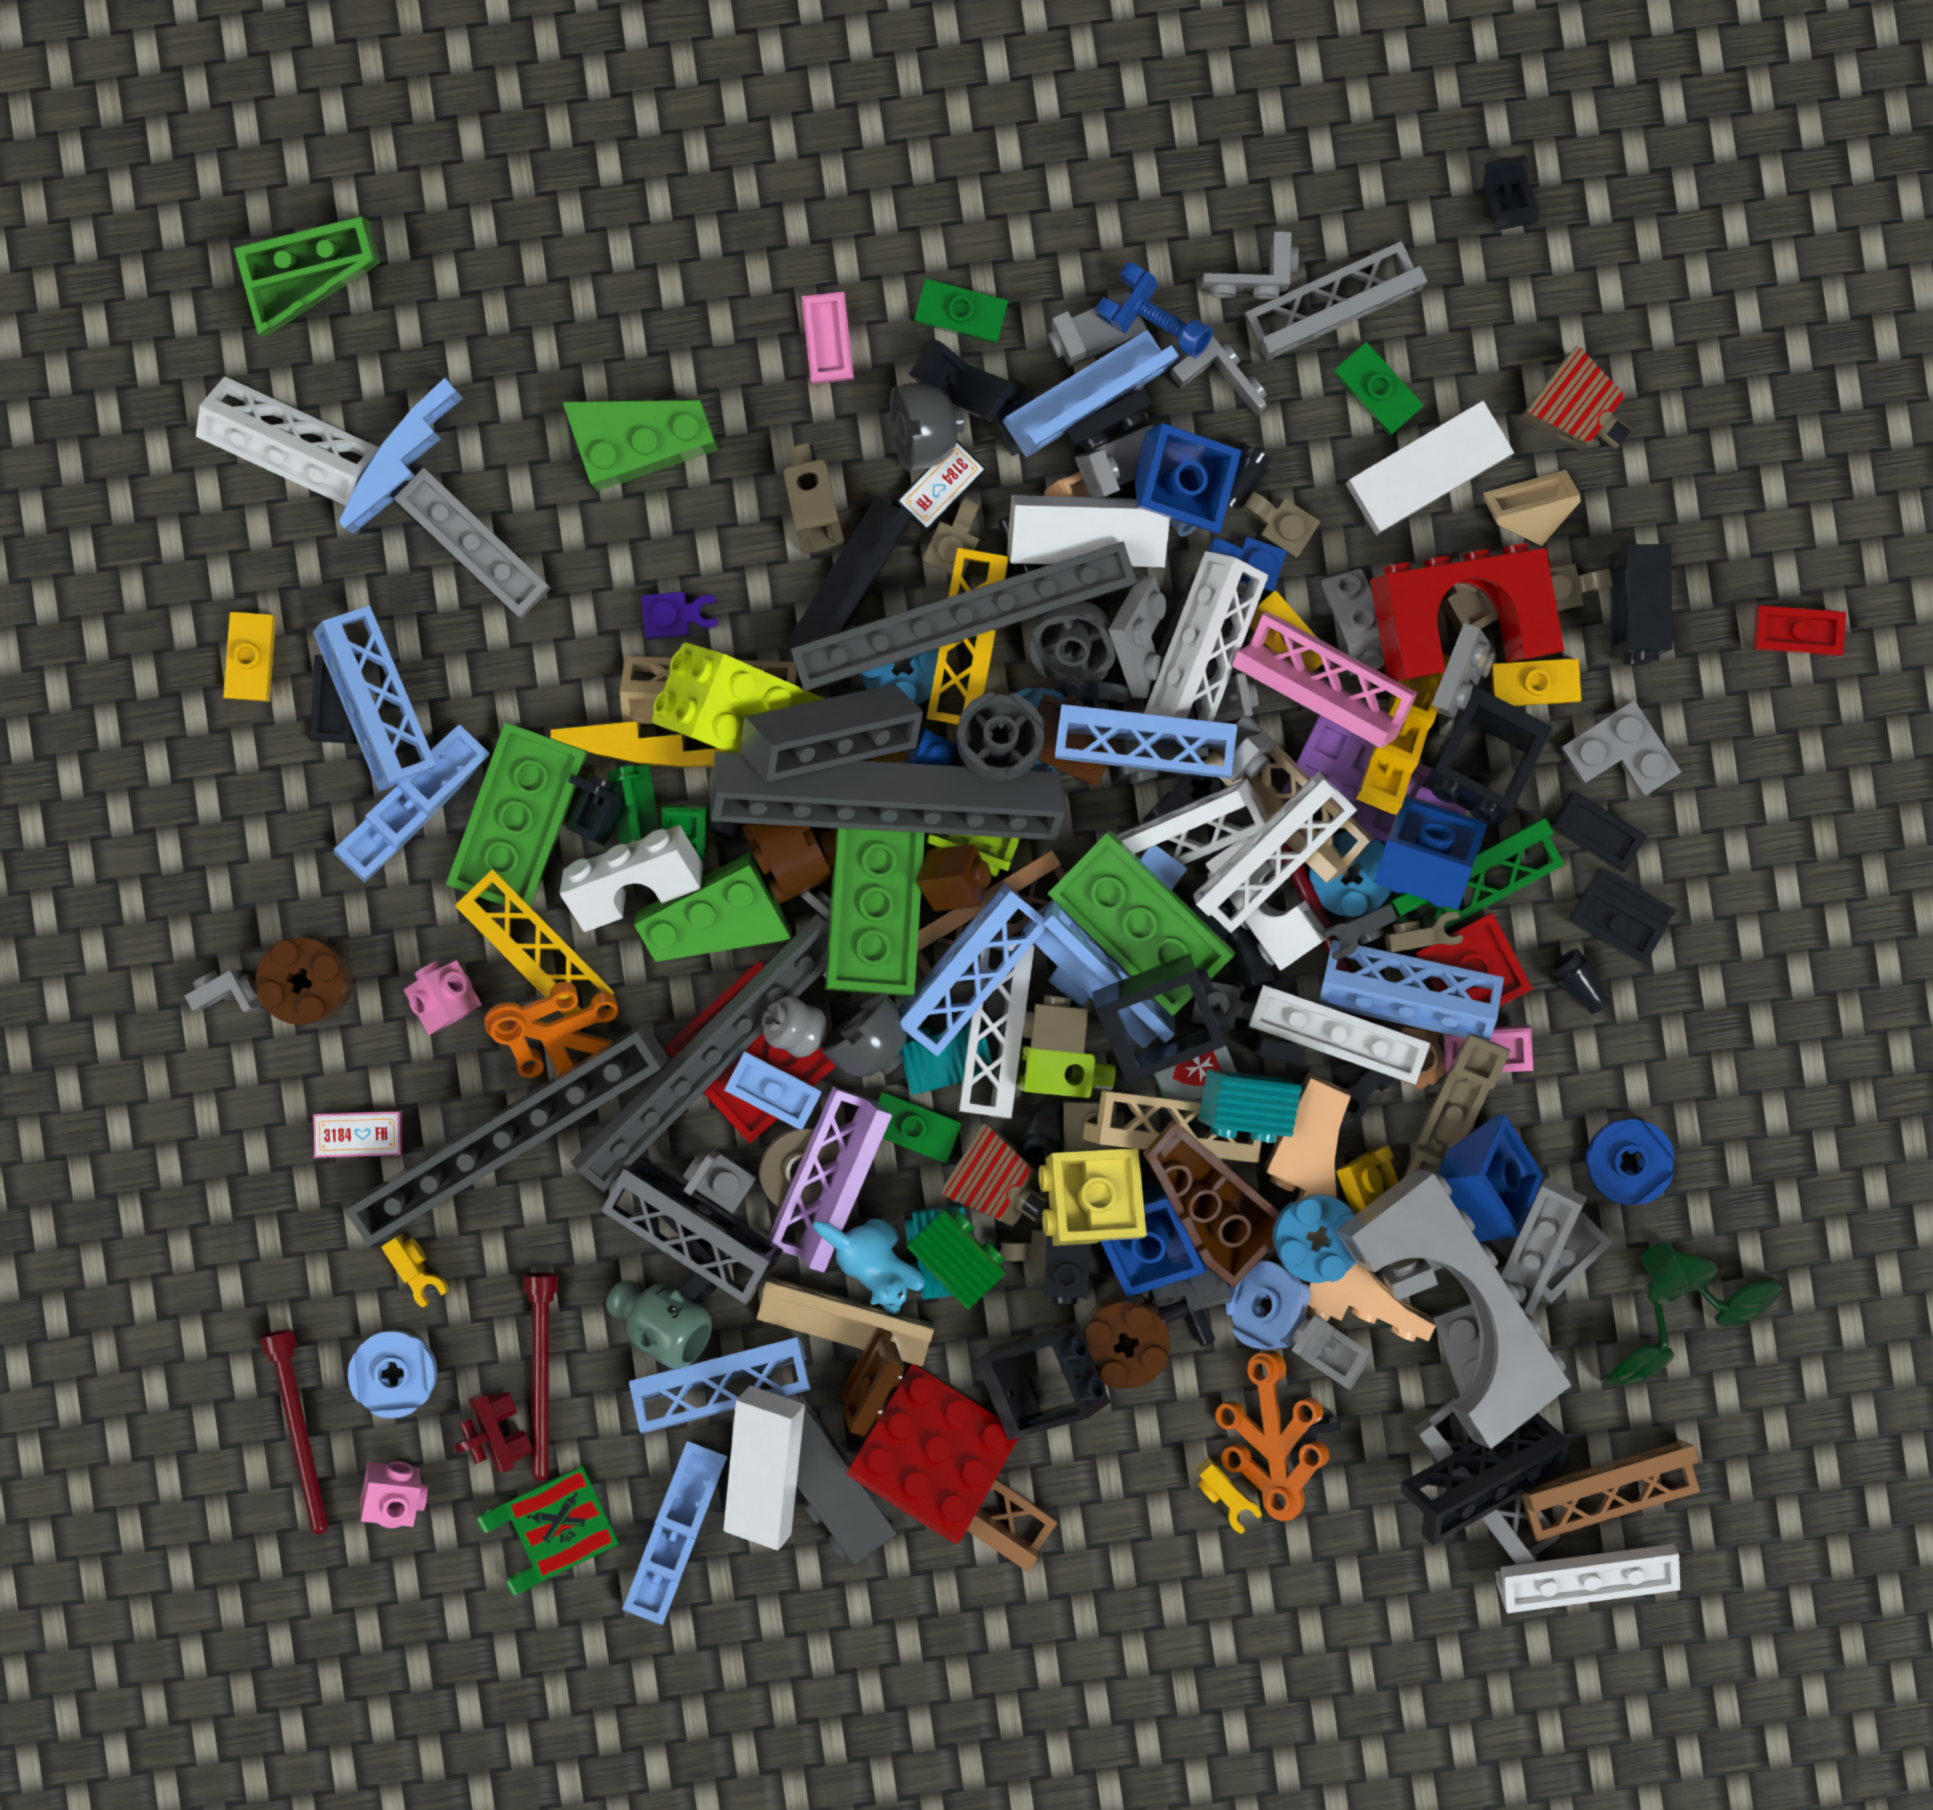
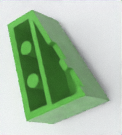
(303, 269)
(637, 437)
(727, 913)

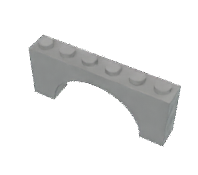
(1514, 1366)

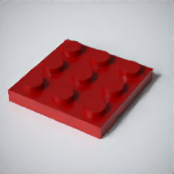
(745, 1117)
(933, 1454)

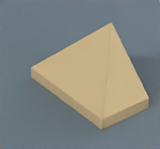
(1534, 506)

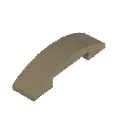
(1458, 1101)

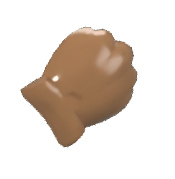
(1434, 1063)

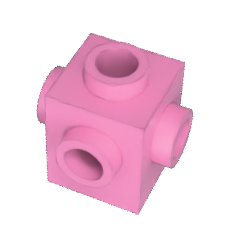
(441, 996)
(392, 1494)

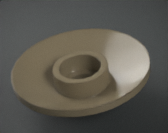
(778, 1158)

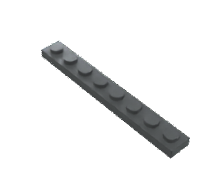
(963, 616)
(703, 1058)

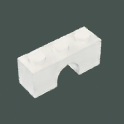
(660, 861)
(1281, 934)

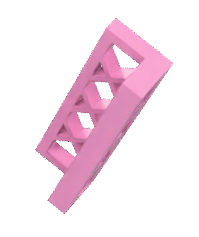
(1319, 694)

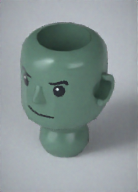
(661, 1322)

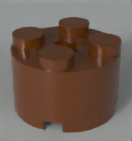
(789, 856)
(282, 992)
(1138, 1318)

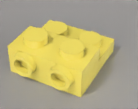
(1093, 1196)

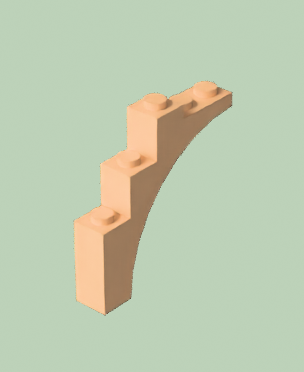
(1309, 1163)

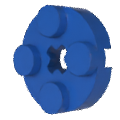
(1626, 1186)

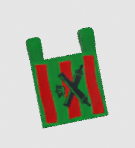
(557, 1526)

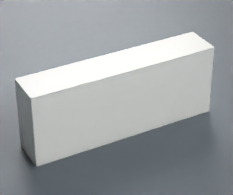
(1429, 468)
(1065, 527)
(763, 1467)

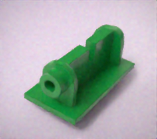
(639, 810)

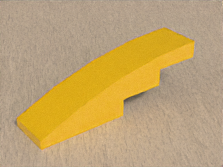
(626, 743)
(1392, 766)

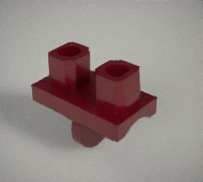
(501, 1449)

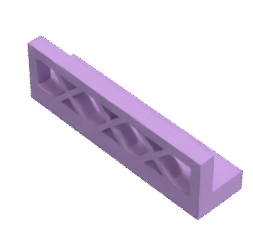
(844, 1178)

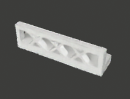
(280, 445)
(1200, 638)
(1197, 813)
(1267, 845)
(1339, 1035)
(1009, 1039)
(1589, 1578)

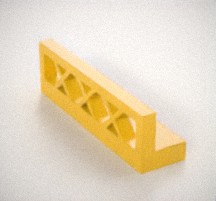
(983, 645)
(513, 951)

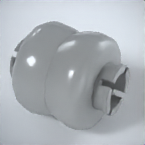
(794, 1026)

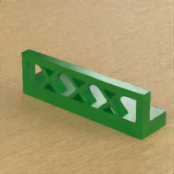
(1487, 858)

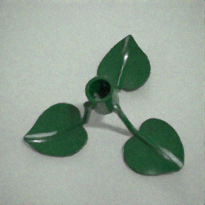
(1672, 1277)

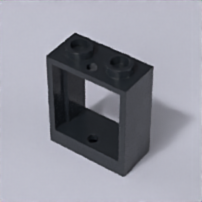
(1641, 603)
(1504, 723)
(1145, 986)
(1020, 1410)

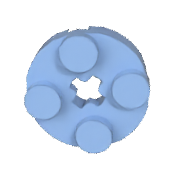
(1288, 1309)
(375, 1392)

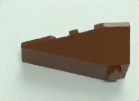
(1216, 1205)

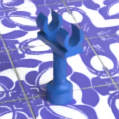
(1192, 336)

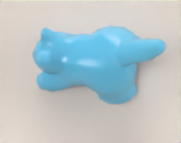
(868, 1256)

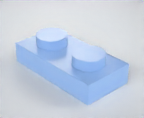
(773, 1090)

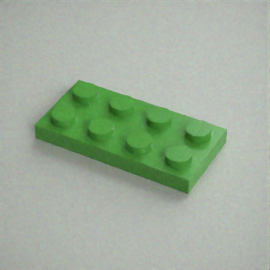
(517, 814)
(874, 912)
(1137, 916)

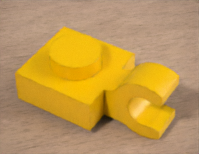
(408, 1261)
(1219, 1486)

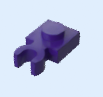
(670, 615)

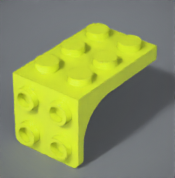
(713, 694)

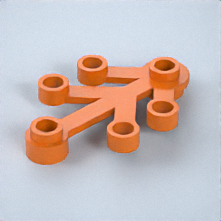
(555, 1034)
(1273, 1441)

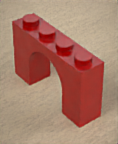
(1514, 582)

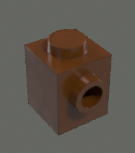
(954, 877)

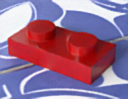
(1799, 631)

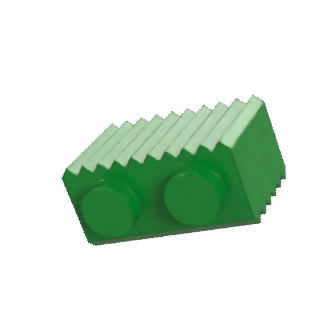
(957, 1256)

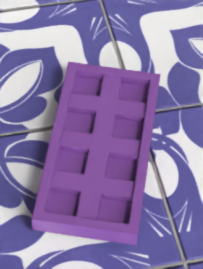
(1343, 760)

